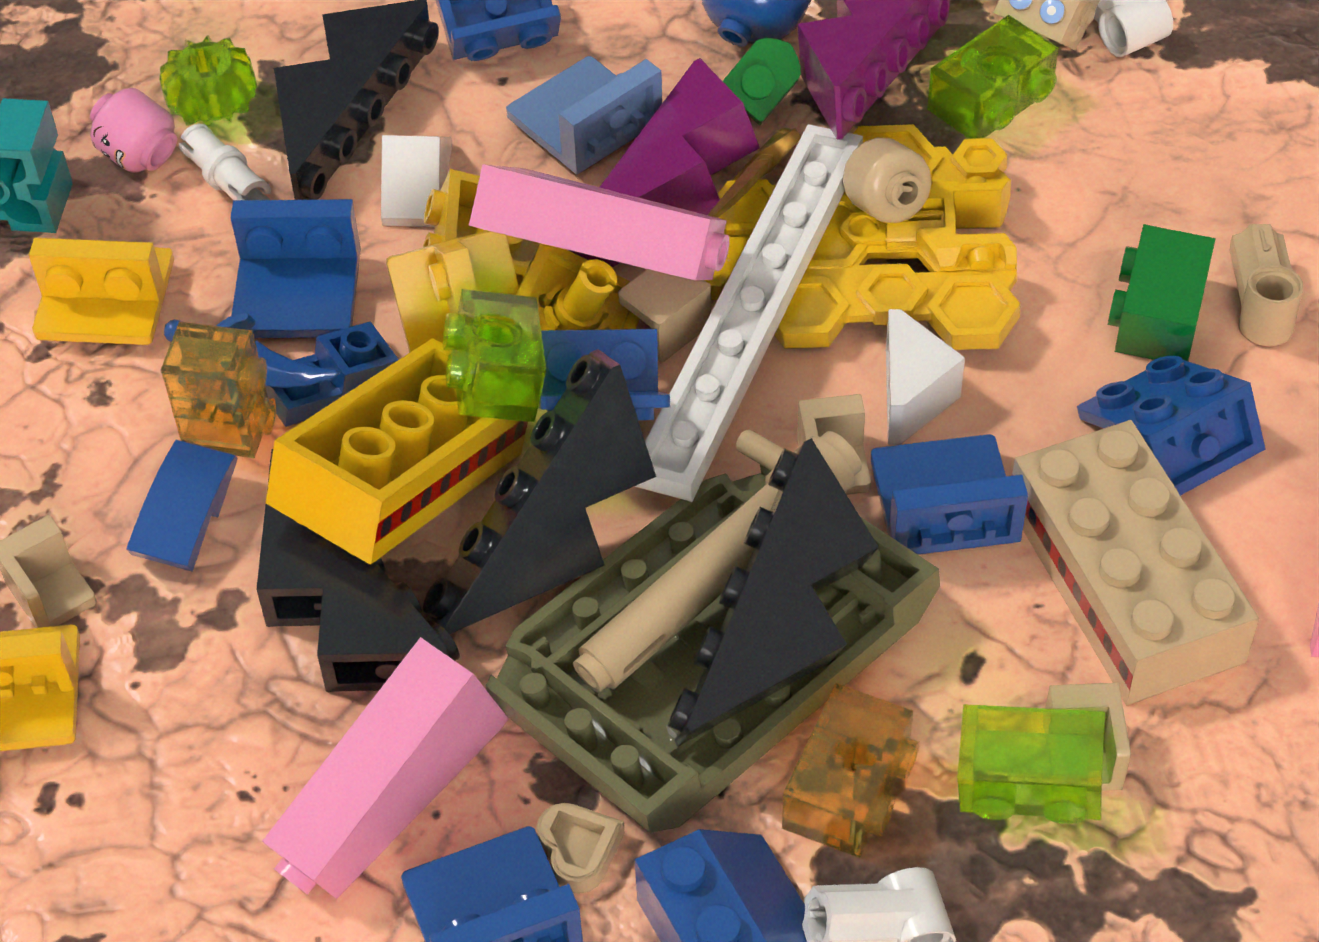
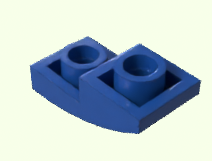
(356, 353)
(180, 505)

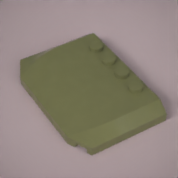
(622, 734)

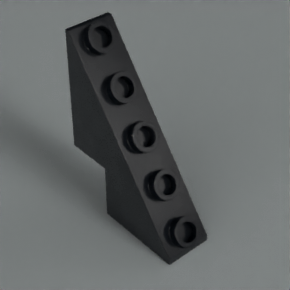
(337, 99)
(539, 519)
(360, 611)
(774, 616)

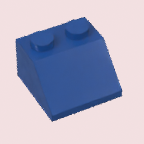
(718, 890)

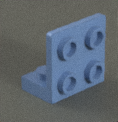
(588, 110)

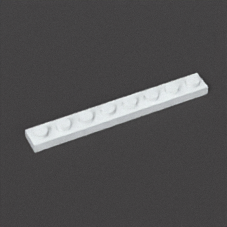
(747, 314)

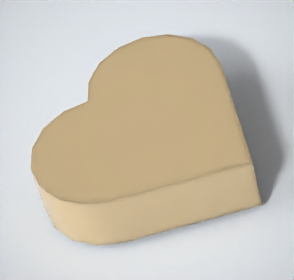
(579, 844)

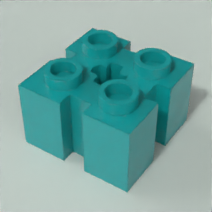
(32, 172)

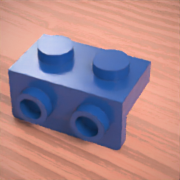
(485, 26)

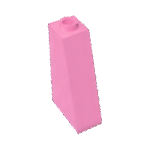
(599, 222)
(385, 770)

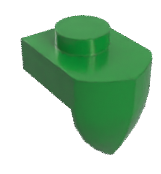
(764, 76)

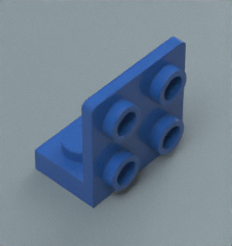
(296, 265)
(631, 348)
(1188, 416)
(949, 494)
(493, 894)

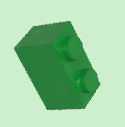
(1163, 293)

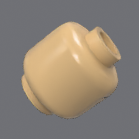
(887, 180)

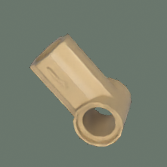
(1265, 284)

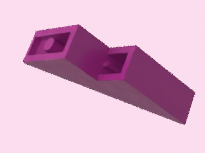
(862, 51)
(683, 143)

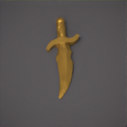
(758, 166)

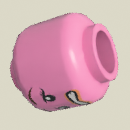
(132, 130)

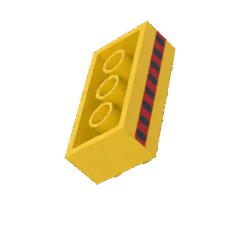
(387, 457)

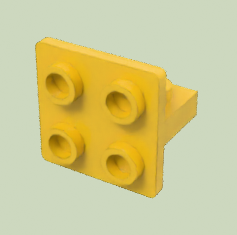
(431, 280)
(99, 290)
(38, 686)

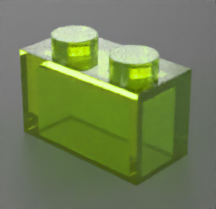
(1031, 763)

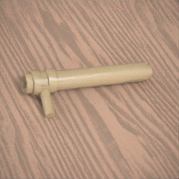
(698, 576)

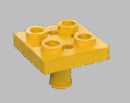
(575, 292)

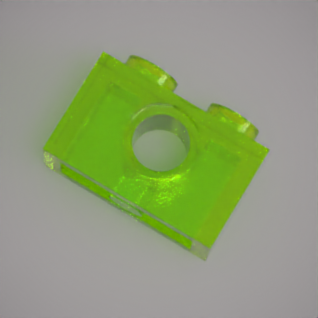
(992, 78)
(495, 355)

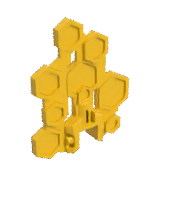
(969, 275)

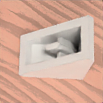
(408, 175)
(920, 376)

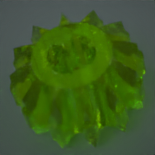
(208, 81)

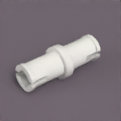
(222, 165)

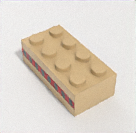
(1133, 563)

